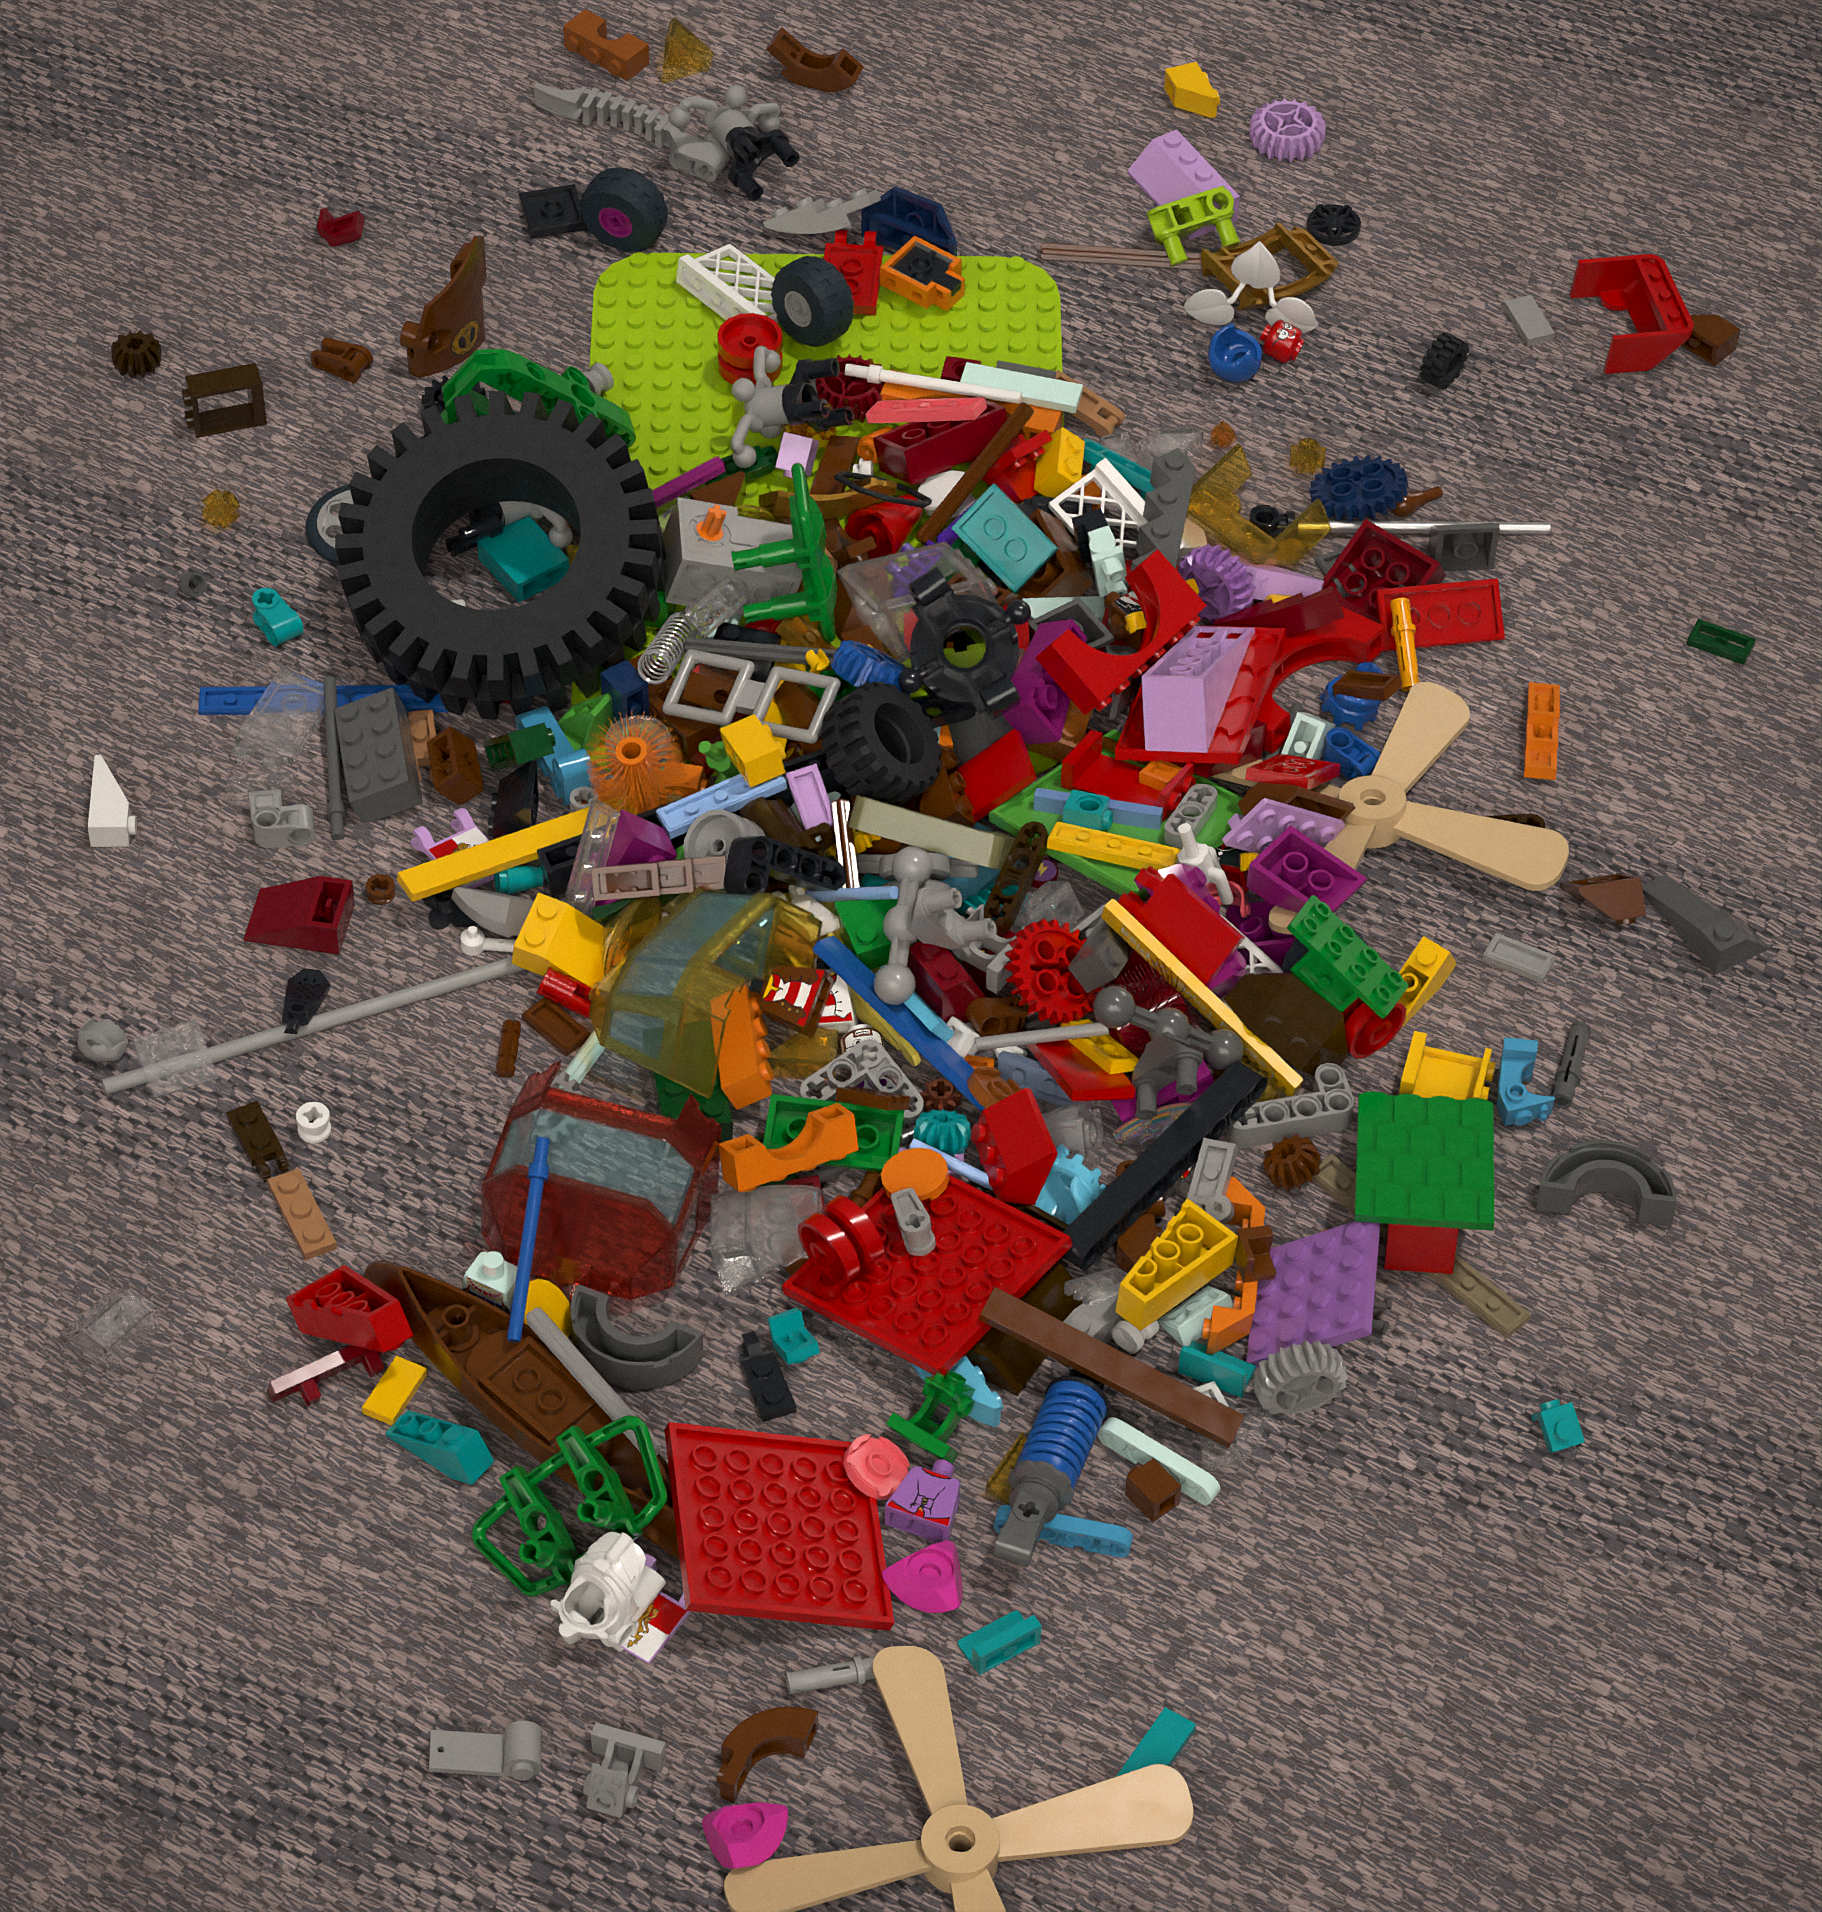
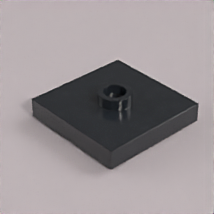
(552, 211)

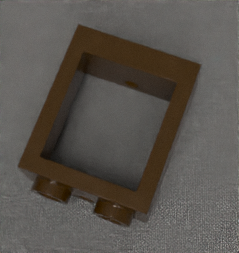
(227, 418)

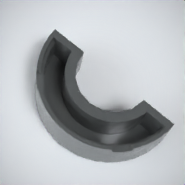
(1611, 1169)
(630, 1359)

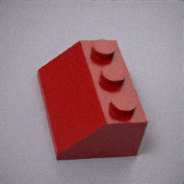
(1015, 1147)

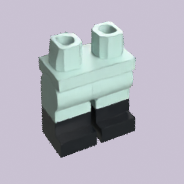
(1097, 545)

